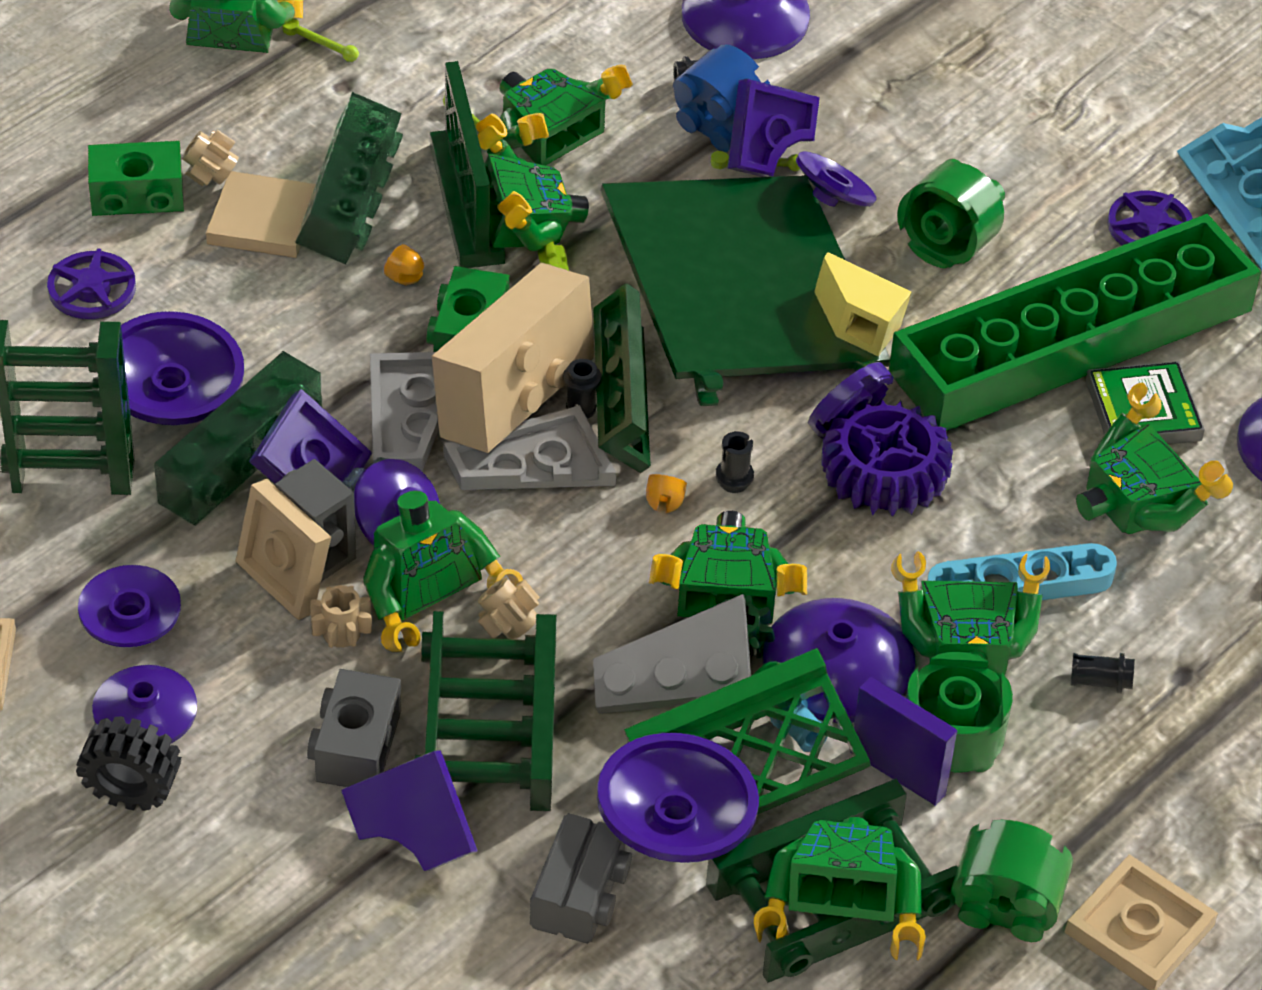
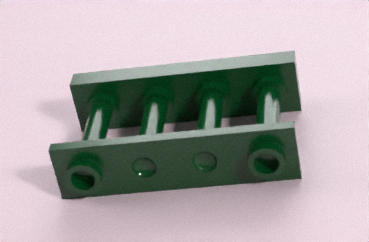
(106, 391)
(534, 691)
(751, 864)

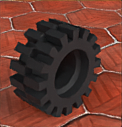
(128, 763)

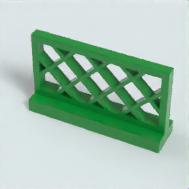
(764, 696)

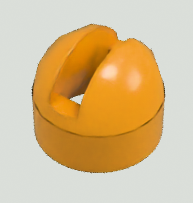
(404, 265)
(665, 489)

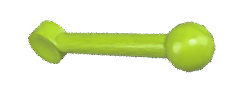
(349, 52)
(720, 160)

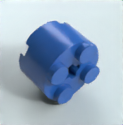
(709, 93)

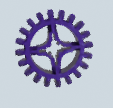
(887, 457)

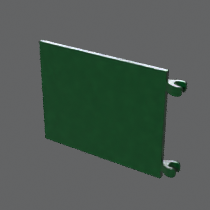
(732, 276)

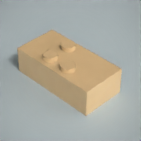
(512, 357)

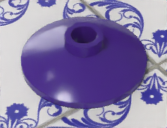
(834, 181)
(379, 491)
(129, 606)
(168, 701)

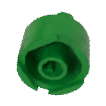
(951, 213)
(971, 700)
(1011, 879)

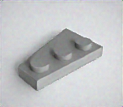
(403, 406)
(537, 454)
(676, 662)

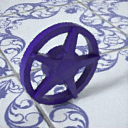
(1146, 219)
(91, 284)

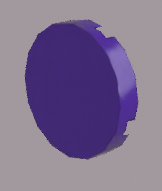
(863, 385)

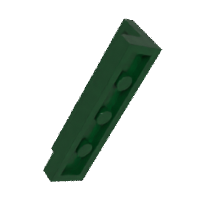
(623, 385)

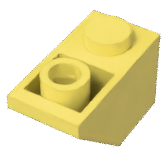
(860, 304)

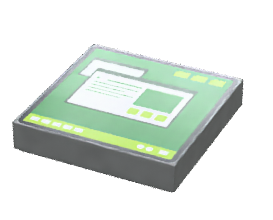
(1178, 415)

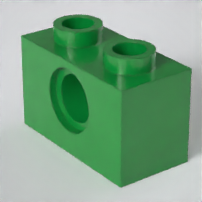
(135, 178)
(462, 301)

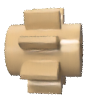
(210, 157)
(508, 609)
(341, 616)

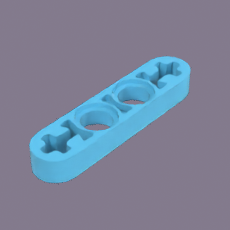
(1075, 557)

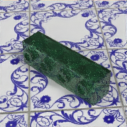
(349, 179)
(217, 452)

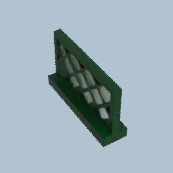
(463, 177)

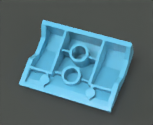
(1230, 173)

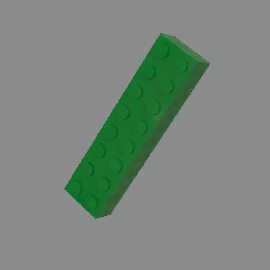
(1073, 322)

